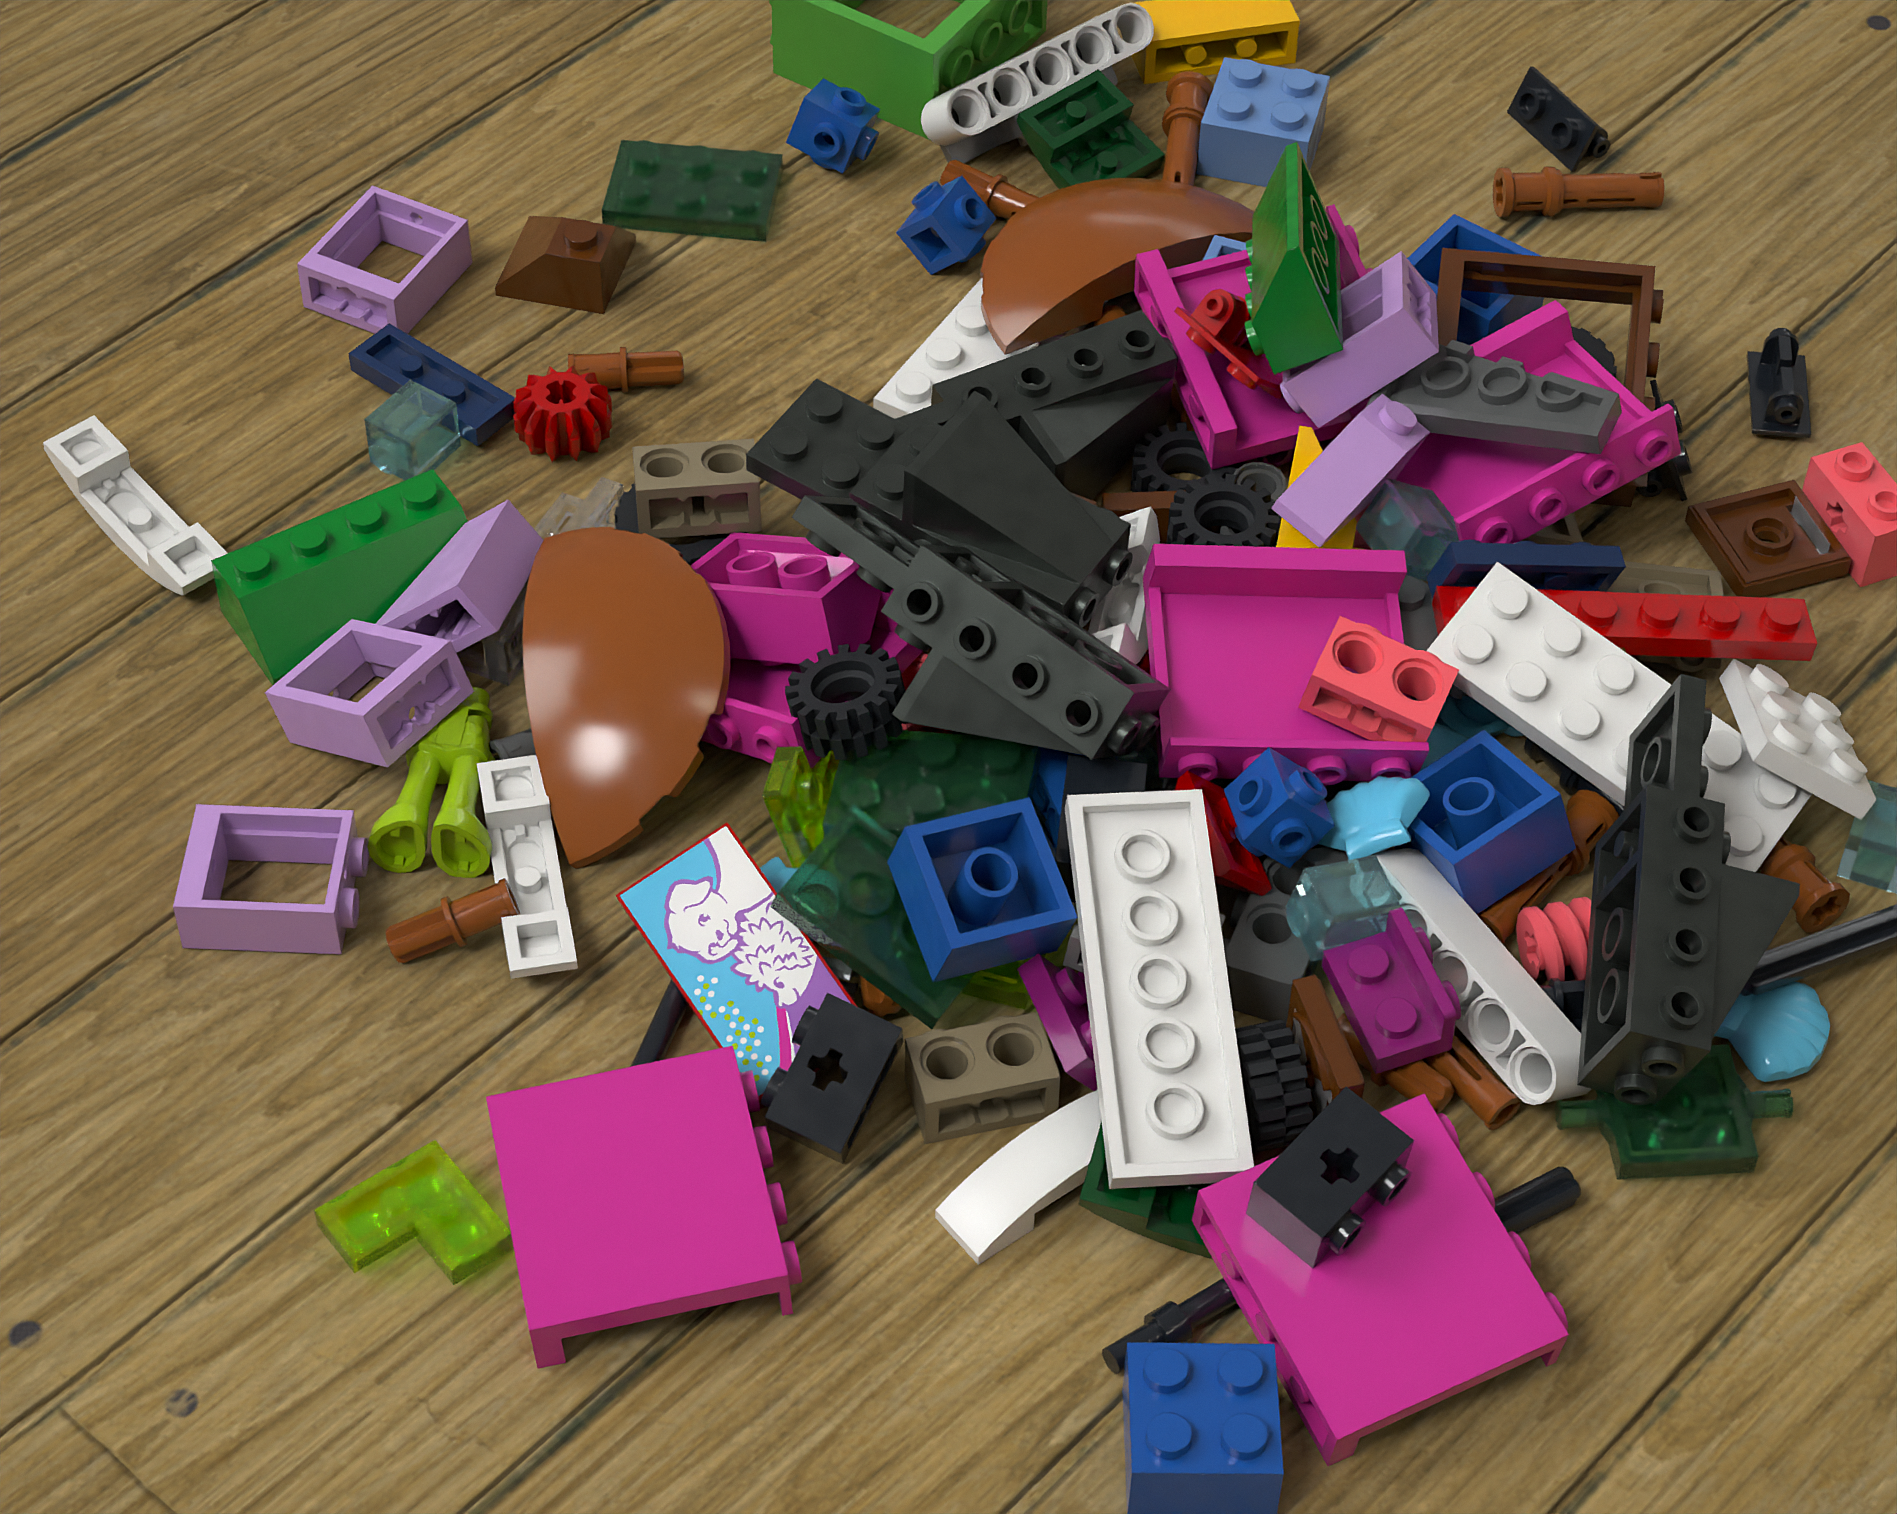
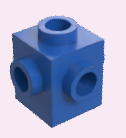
(834, 126)
(946, 224)
(1278, 808)

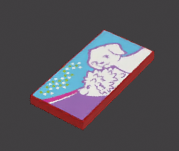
(730, 951)

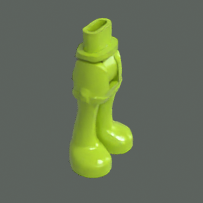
(448, 757)

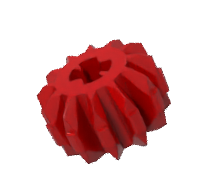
(562, 413)

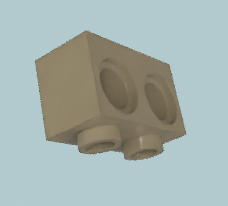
(696, 489)
(996, 1075)

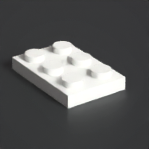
(1797, 737)

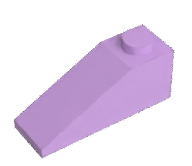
(1351, 470)

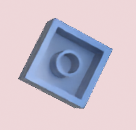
(1255, 116)

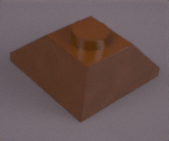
(566, 263)

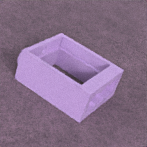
(344, 292)
(1386, 332)
(377, 729)
(274, 836)

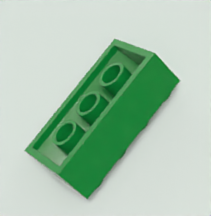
(1293, 270)
(337, 567)

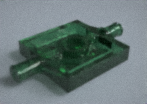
(1690, 1131)

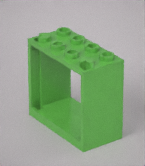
(892, 65)

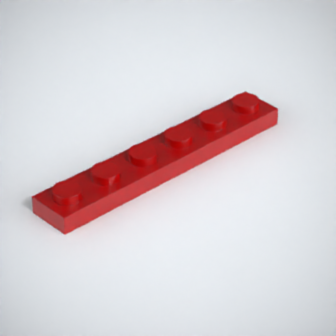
(1677, 622)

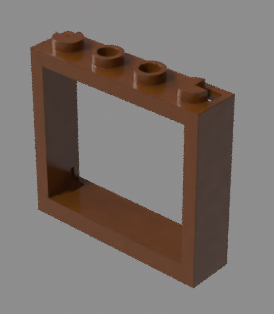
(1562, 280)

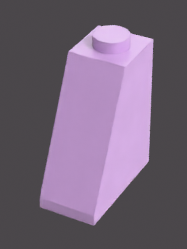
(470, 581)

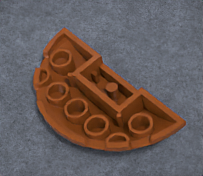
(1081, 247)
(618, 680)

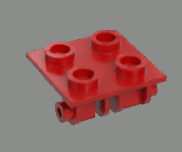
(1220, 326)

